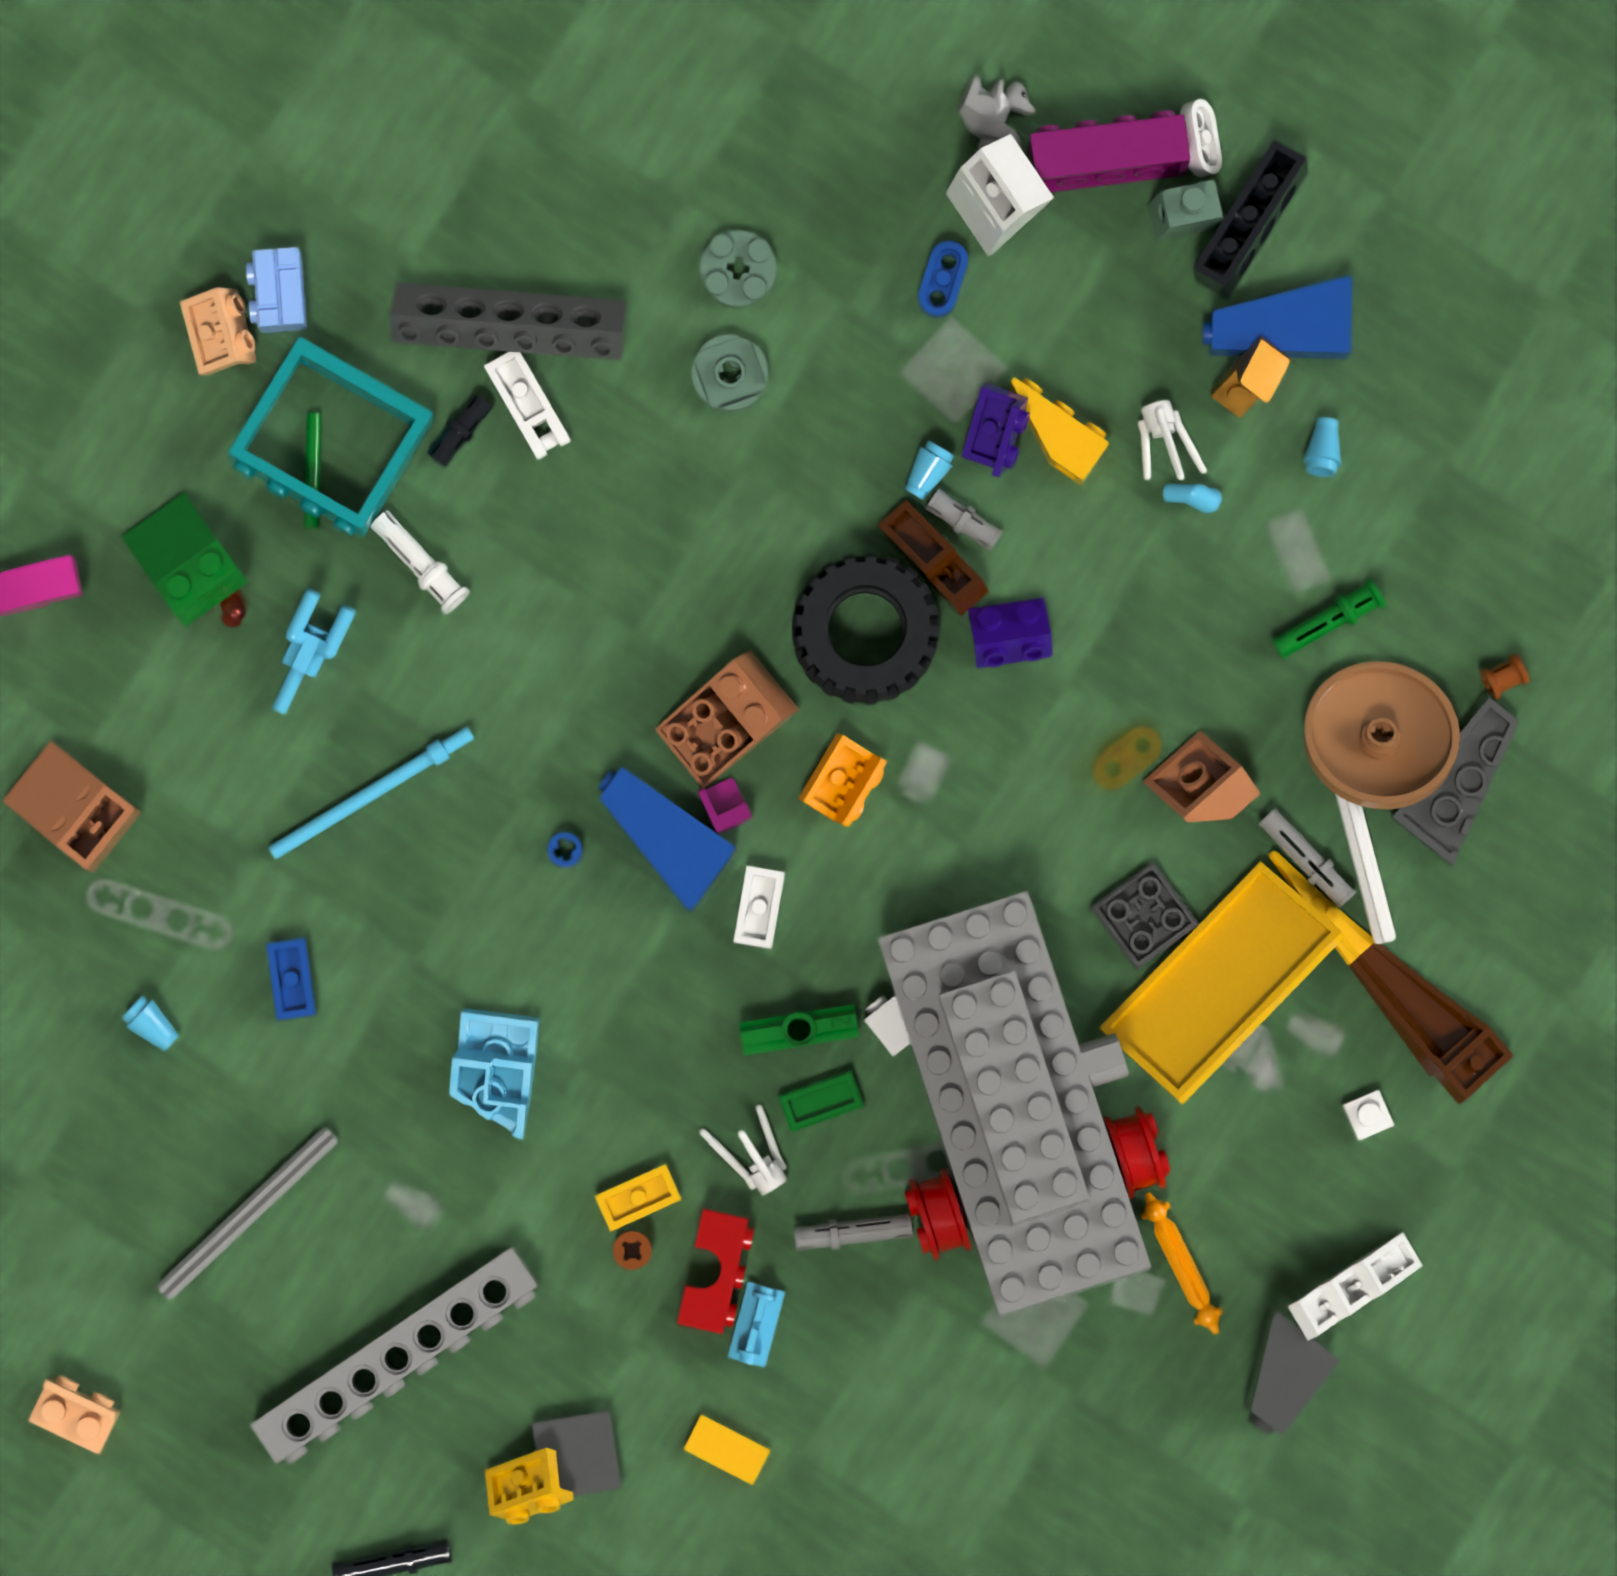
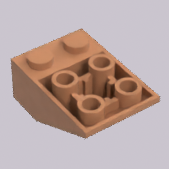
(726, 718)
(71, 807)

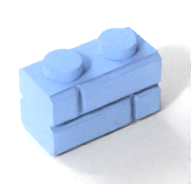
(277, 290)

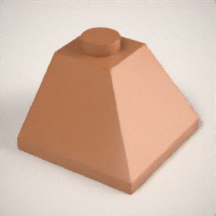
(1202, 782)

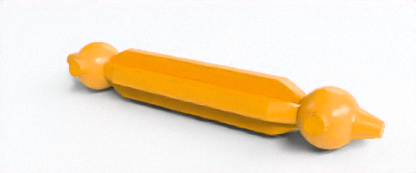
(1182, 1263)

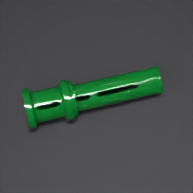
(1349, 608)

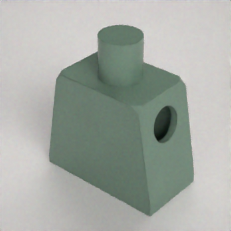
(1186, 210)

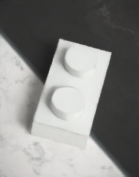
(759, 907)

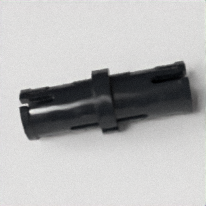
(459, 430)

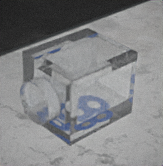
(923, 773)

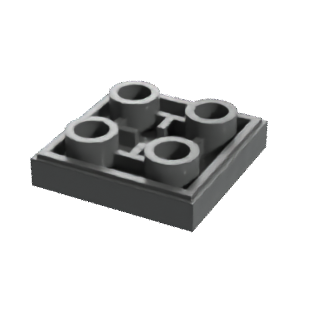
(1144, 916)
(583, 1451)

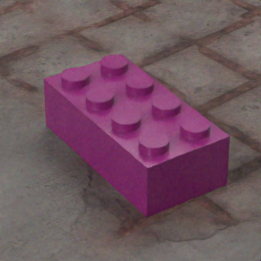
(1111, 152)

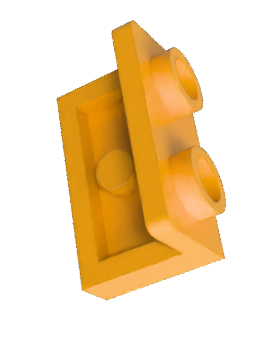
(843, 781)

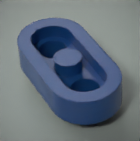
(943, 280)

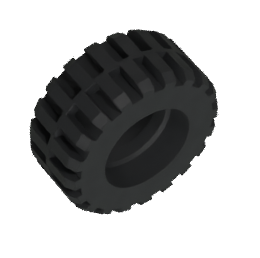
(859, 576)

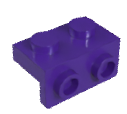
(995, 428)
(1010, 632)

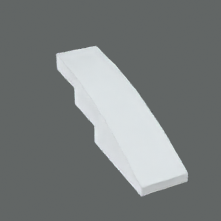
(1355, 1286)

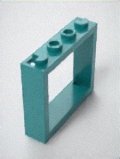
(362, 385)

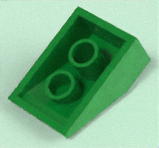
(184, 559)

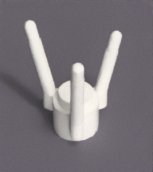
(1161, 420)
(765, 1173)

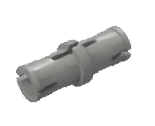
(964, 520)

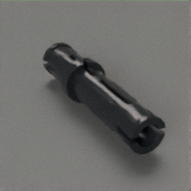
(400, 1560)

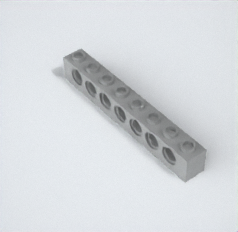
(274, 1427)

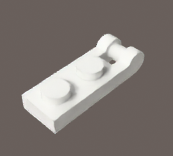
(526, 402)

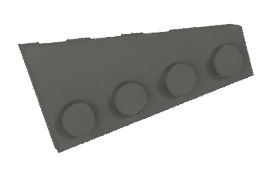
(1449, 812)

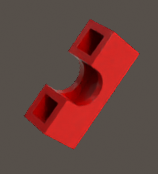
(710, 1306)

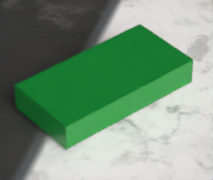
(821, 1101)

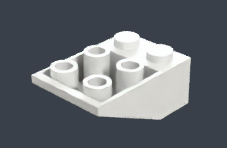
(998, 193)

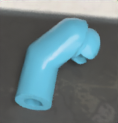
(1195, 495)

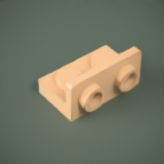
(218, 330)
(75, 1415)

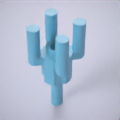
(309, 646)

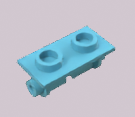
(756, 1324)

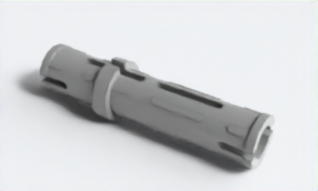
(1340, 891)
(851, 1232)

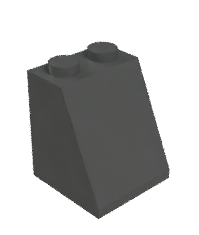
(1284, 1374)

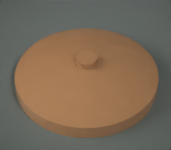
(1381, 735)

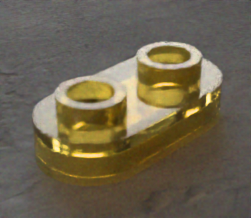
(1127, 757)

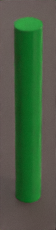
(312, 461)

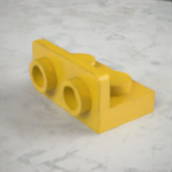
(525, 1487)

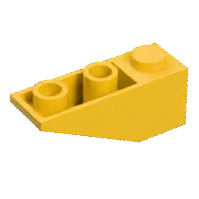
(1063, 439)

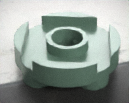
(723, 252)
(739, 354)

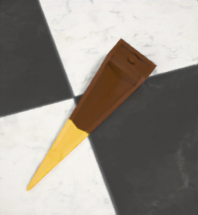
(1434, 1027)

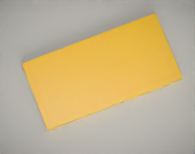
(1222, 982)

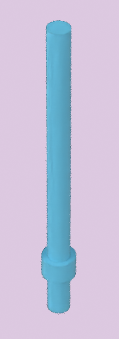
(436, 752)

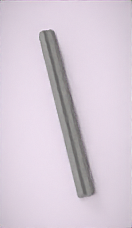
(247, 1213)

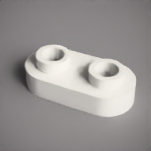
(1202, 138)

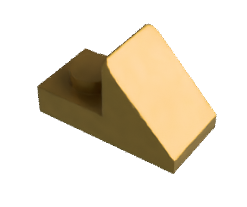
(1251, 378)

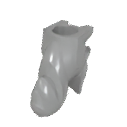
(987, 110)

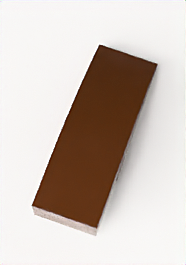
(933, 558)

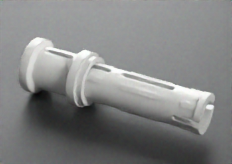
(430, 574)

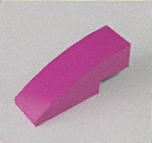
(39, 585)

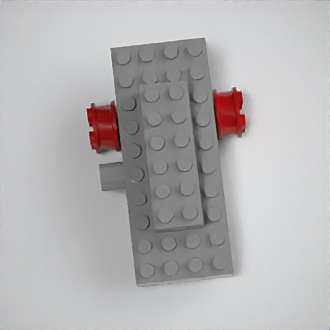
(1018, 1111)

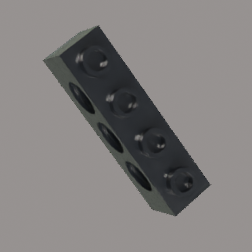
(1251, 219)

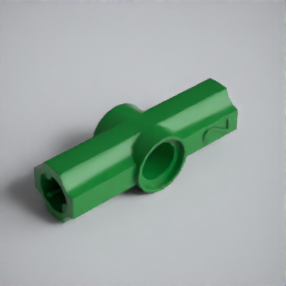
(772, 1032)

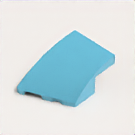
(496, 1066)

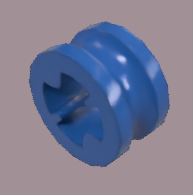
(554, 845)

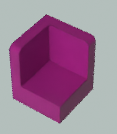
(725, 806)

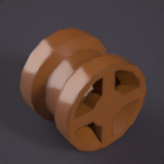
(635, 1245)

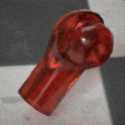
(233, 609)

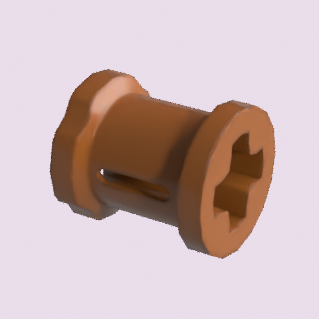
(1504, 676)

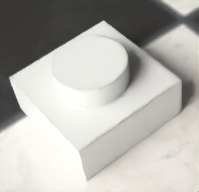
(1368, 1115)

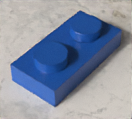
(291, 979)

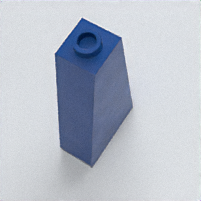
(1298, 322)
(671, 840)

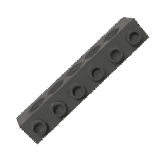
(508, 321)

